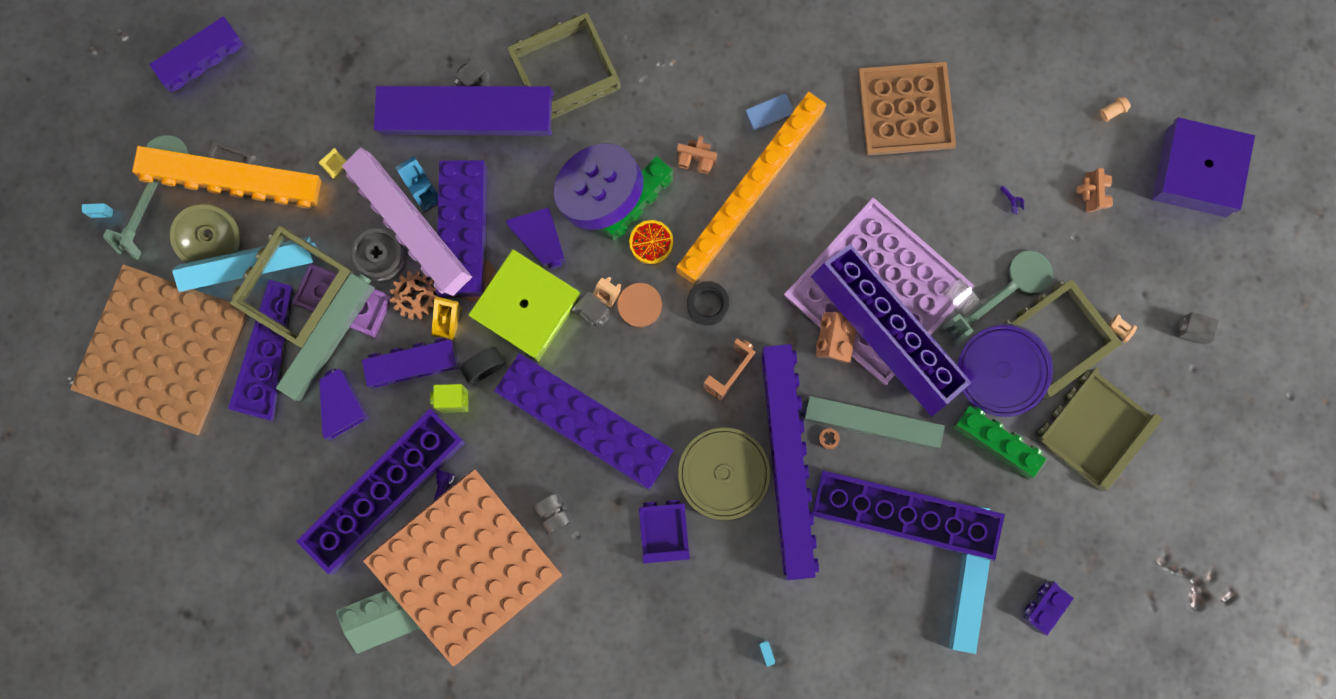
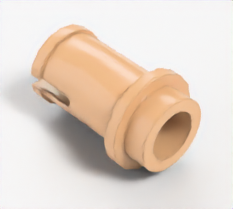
(1114, 109)

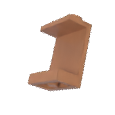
(718, 390)

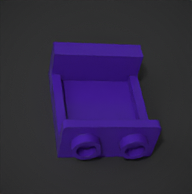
(664, 532)

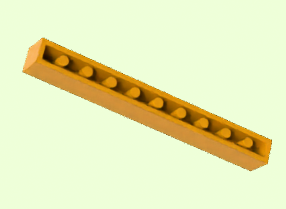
(751, 188)

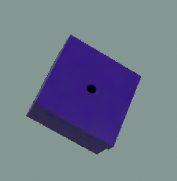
(1203, 167)

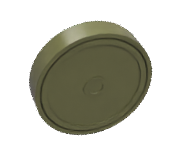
(724, 474)

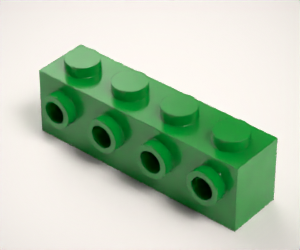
(655, 177)
(999, 443)

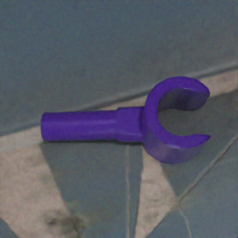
(1015, 201)

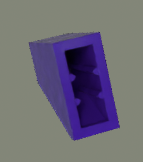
(539, 237)
(339, 404)

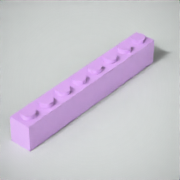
(406, 222)

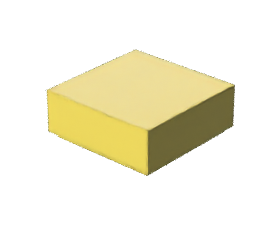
(333, 163)

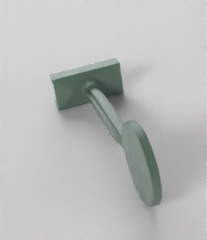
(124, 240)
(1028, 273)

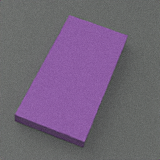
(314, 286)

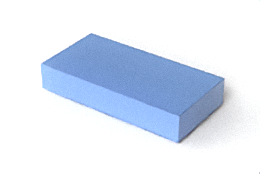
(769, 112)

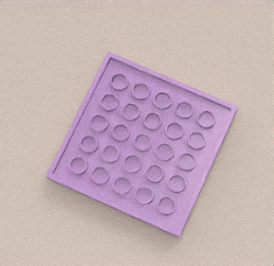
(900, 260)

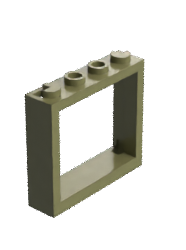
(555, 33)
(253, 274)
(1094, 317)

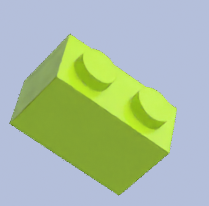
(449, 398)

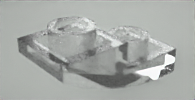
(962, 297)

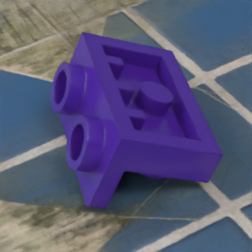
(1048, 607)

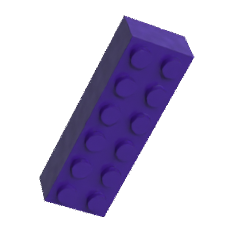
(464, 218)

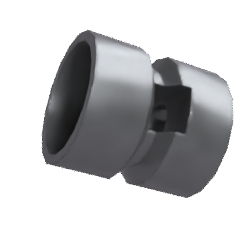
(552, 513)

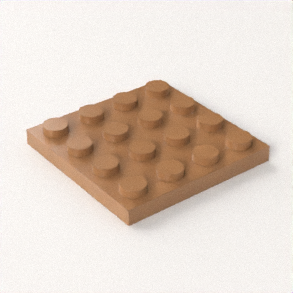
(906, 108)

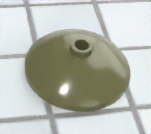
(189, 238)

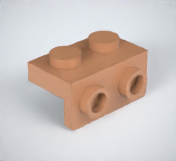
(835, 337)

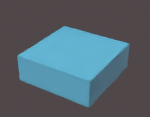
(97, 210)
(766, 653)

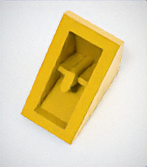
(445, 318)

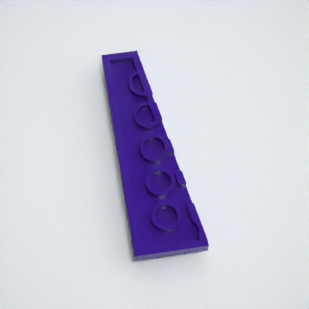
(261, 367)

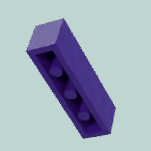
(196, 54)
(411, 363)

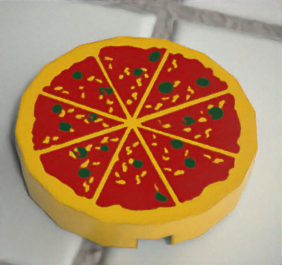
(651, 242)

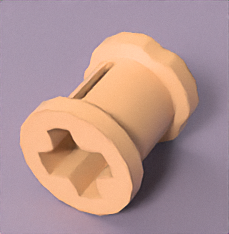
(1129, 329)

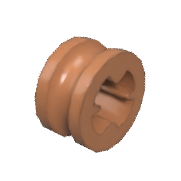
(836, 438)

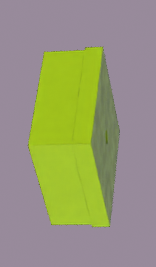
(525, 305)

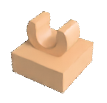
(607, 292)

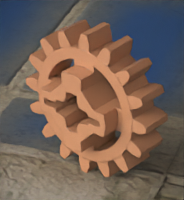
(406, 296)

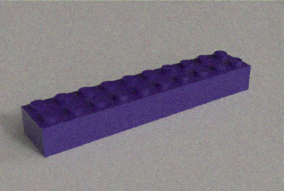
(788, 462)

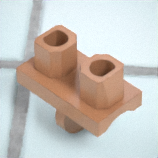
(696, 151)
(1094, 190)

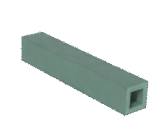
(326, 336)
(872, 422)

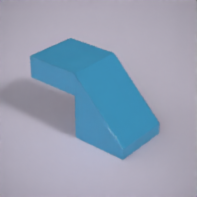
(418, 183)

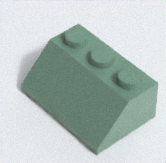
(374, 621)

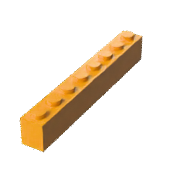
(226, 176)

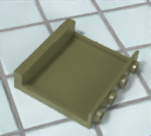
(1097, 430)

